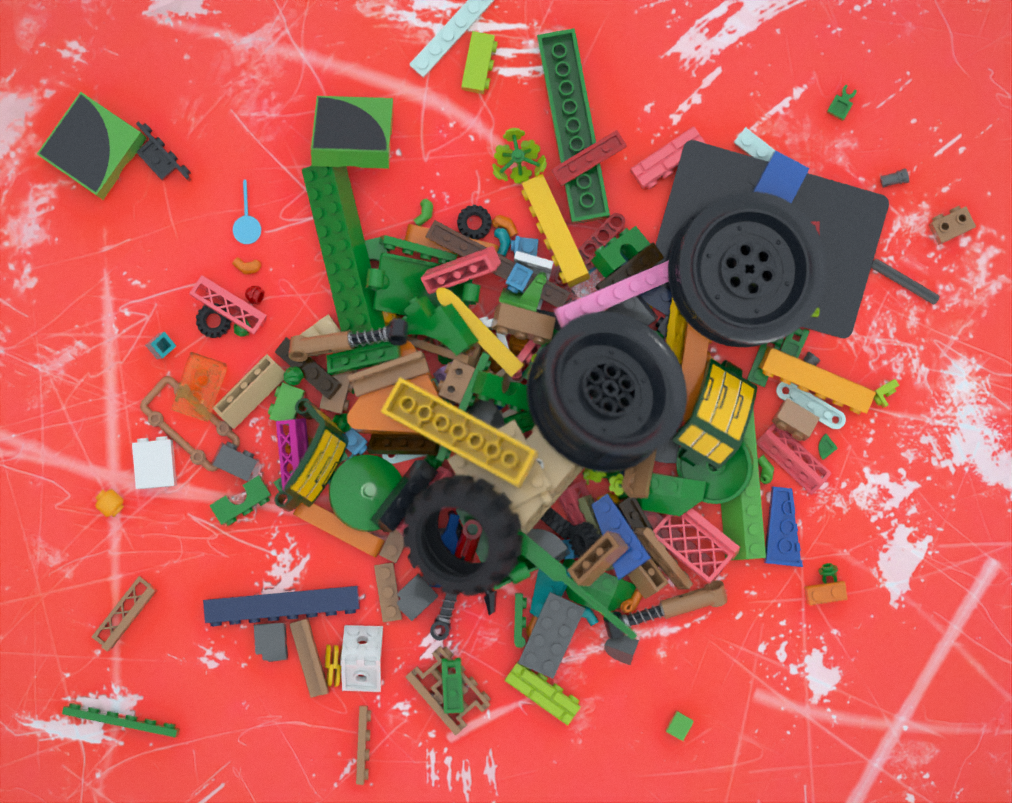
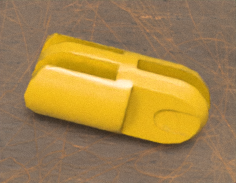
(334, 665)

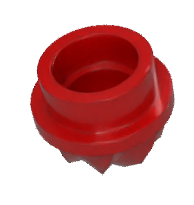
(254, 294)

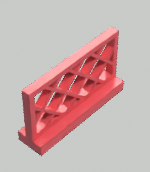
(708, 532)

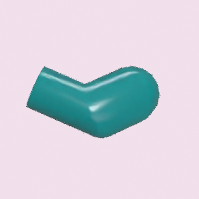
(504, 239)
(590, 616)

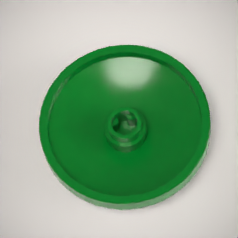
(725, 482)
(360, 489)

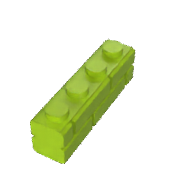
(543, 693)

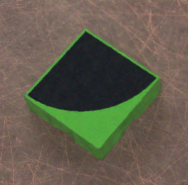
(352, 132)
(91, 145)

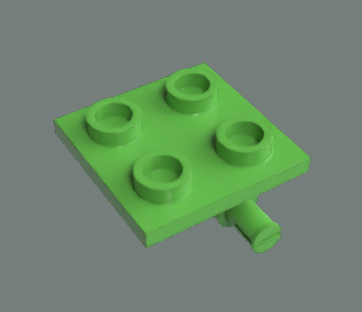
(530, 298)

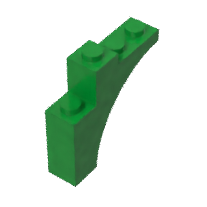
(439, 323)

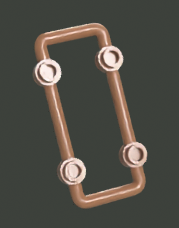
(157, 420)

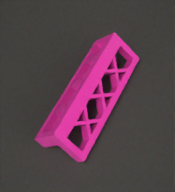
(297, 440)

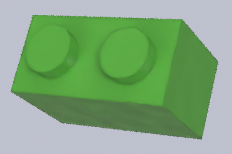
(285, 403)

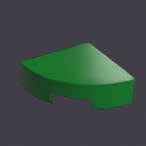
(826, 447)

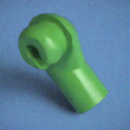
(426, 212)
(767, 470)

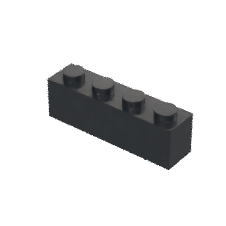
(403, 495)

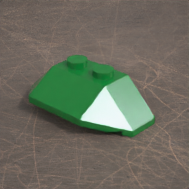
(672, 494)
(605, 589)

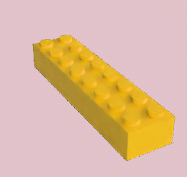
(460, 432)

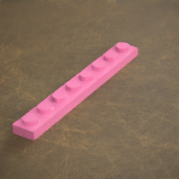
(613, 294)

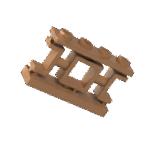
(437, 699)

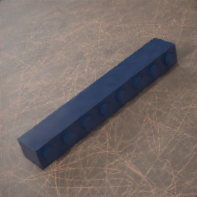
(281, 604)

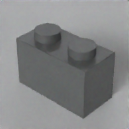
(234, 461)

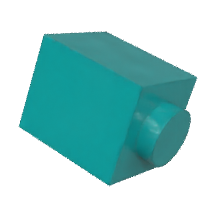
(160, 345)

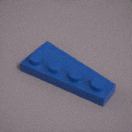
(612, 520)
(782, 537)

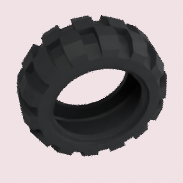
(436, 560)

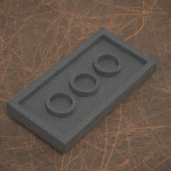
(551, 635)

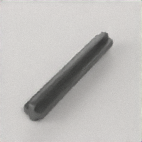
(905, 281)

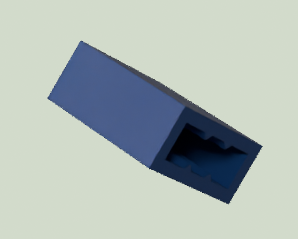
(781, 177)

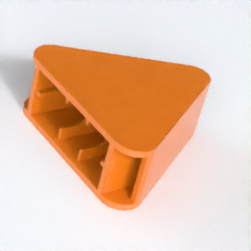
(366, 412)

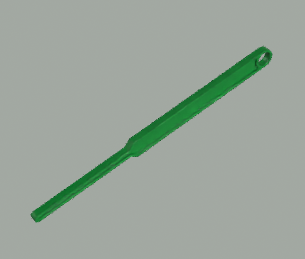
(557, 572)

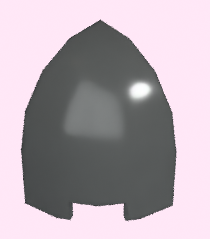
(621, 648)

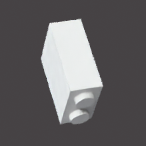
(154, 463)

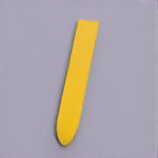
(485, 337)

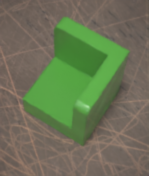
(679, 725)

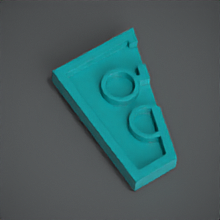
(543, 586)

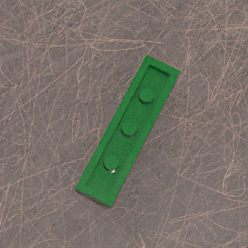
(409, 248)
(362, 358)

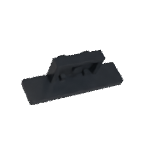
(157, 158)

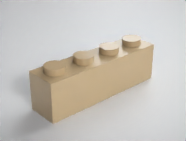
(250, 391)

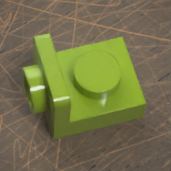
(887, 389)

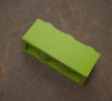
(479, 62)

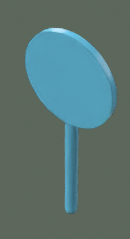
(246, 228)

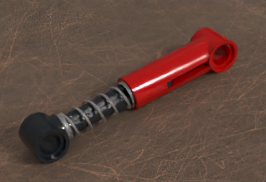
(449, 600)

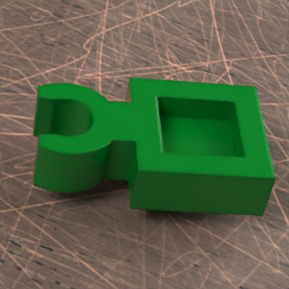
(841, 105)

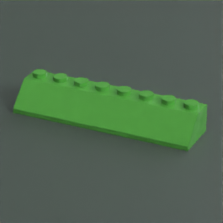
(743, 515)

